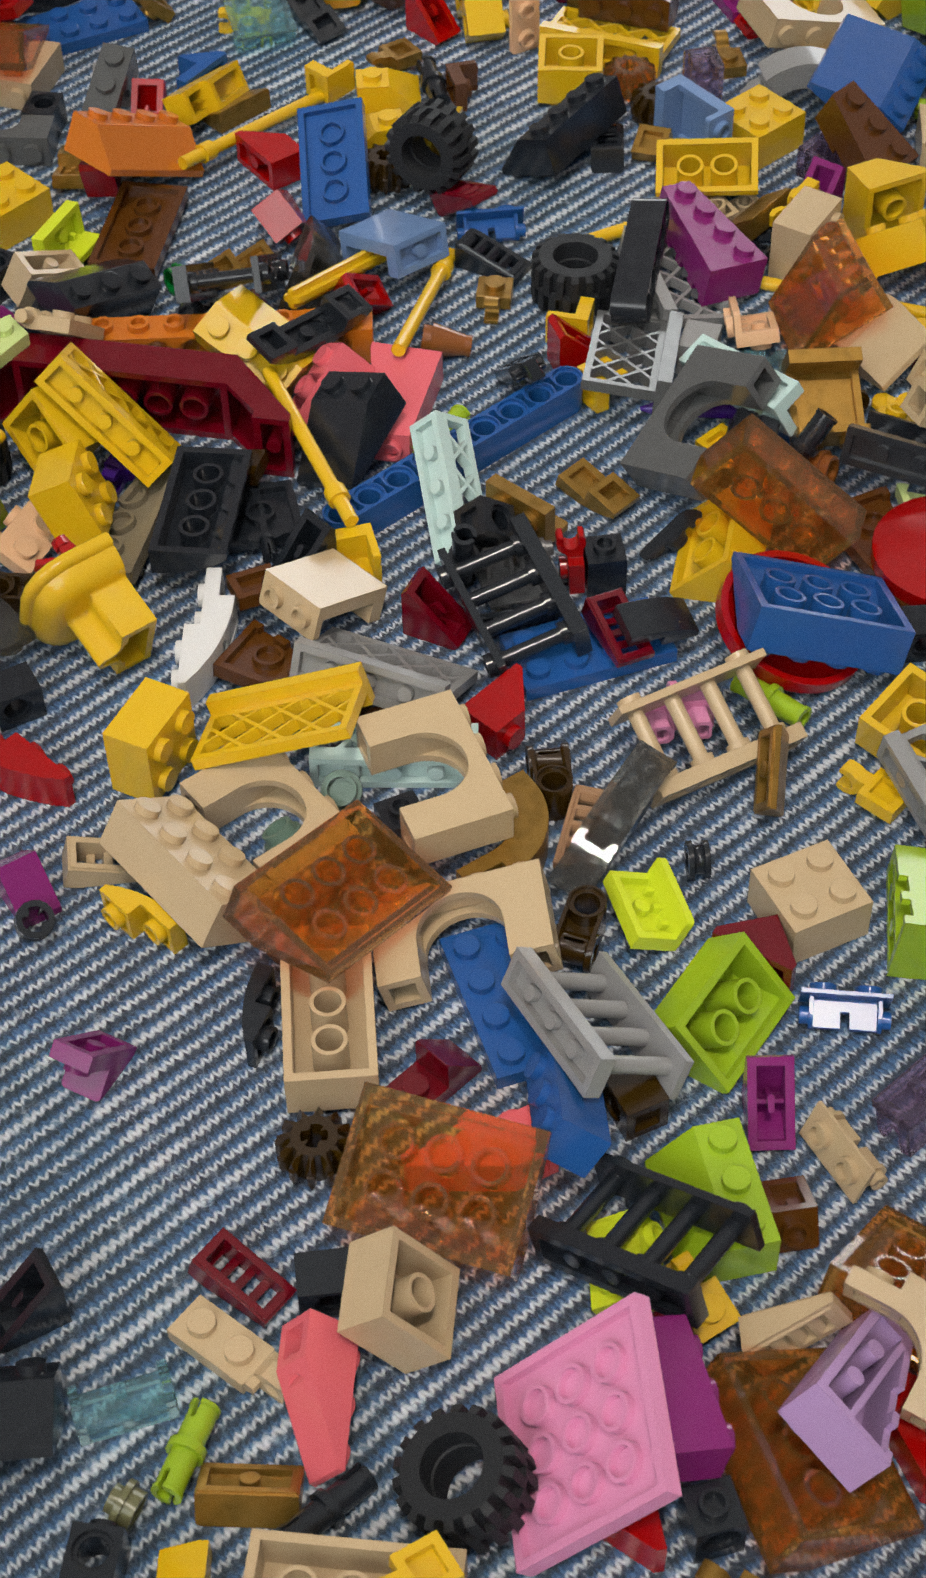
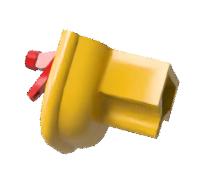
(91, 600)

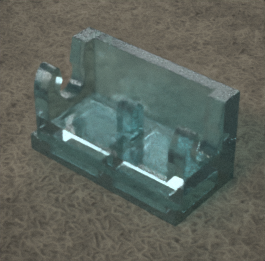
(123, 1406)

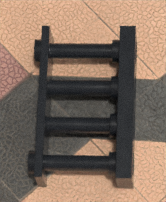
(202, 280)
(887, 448)
(537, 571)
(621, 1272)

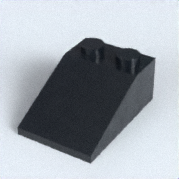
(350, 423)

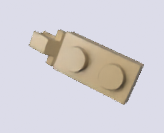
(227, 1348)

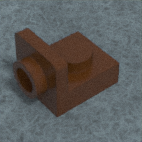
(461, 81)
(247, 586)
(793, 1212)

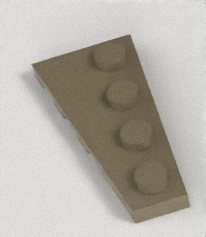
(135, 522)

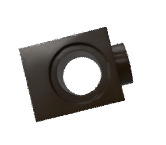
(636, 1104)

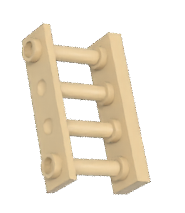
(705, 767)

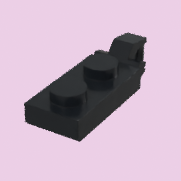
(522, 370)

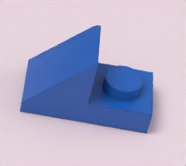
(198, 64)

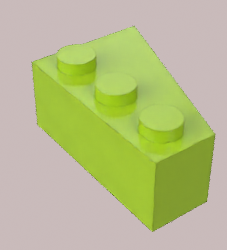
(906, 912)

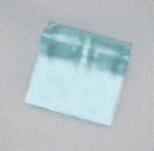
(260, 19)

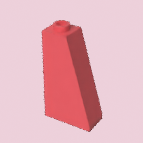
(418, 380)

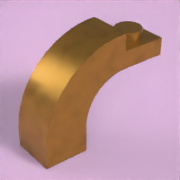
(530, 829)

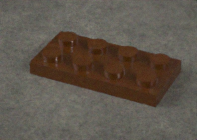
(141, 223)

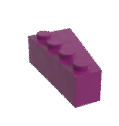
(710, 247)

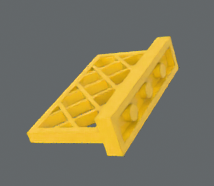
(616, 44)
(108, 414)
(290, 701)

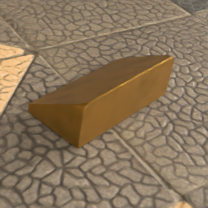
(239, 110)
(756, 217)
(771, 771)
(247, 1494)

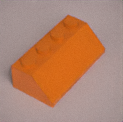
(132, 142)

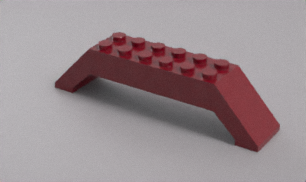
(177, 387)

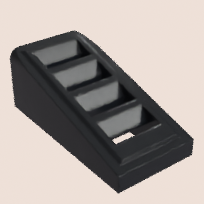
(608, 151)
(480, 252)

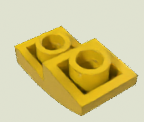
(140, 913)

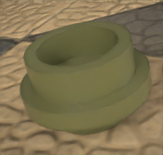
(125, 1503)

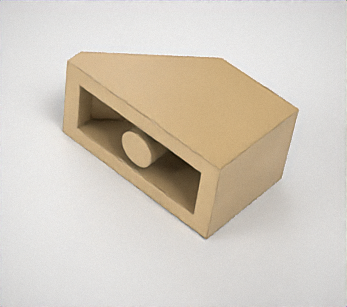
(33, 265)

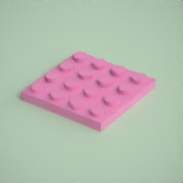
(596, 1430)

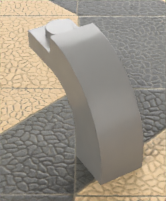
(787, 69)

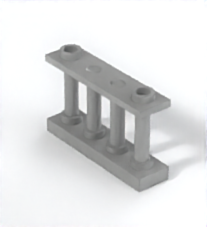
(582, 1047)

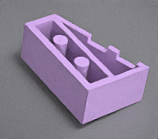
(851, 1398)

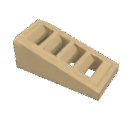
(89, 873)
(793, 1323)

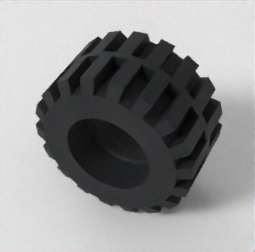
(449, 134)
(572, 268)
(437, 1455)

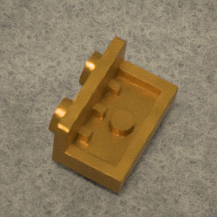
(538, 512)

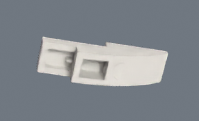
(206, 638)

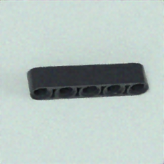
(640, 260)

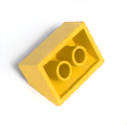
(711, 164)
(229, 323)
(708, 553)

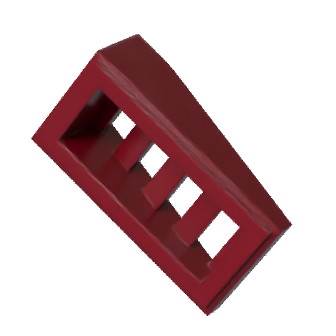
(462, 196)
(594, 611)
(217, 1281)

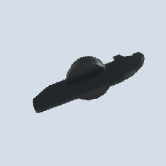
(672, 535)

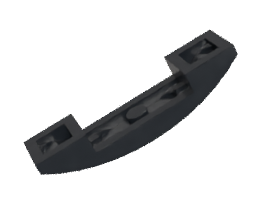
(317, 19)
(307, 333)

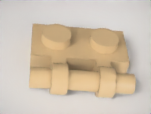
(58, 323)

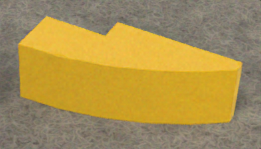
(207, 93)

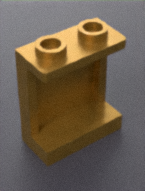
(828, 383)

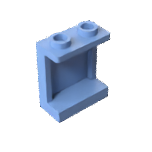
(691, 110)
(404, 238)

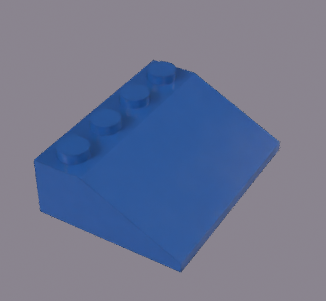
(880, 61)
(819, 614)

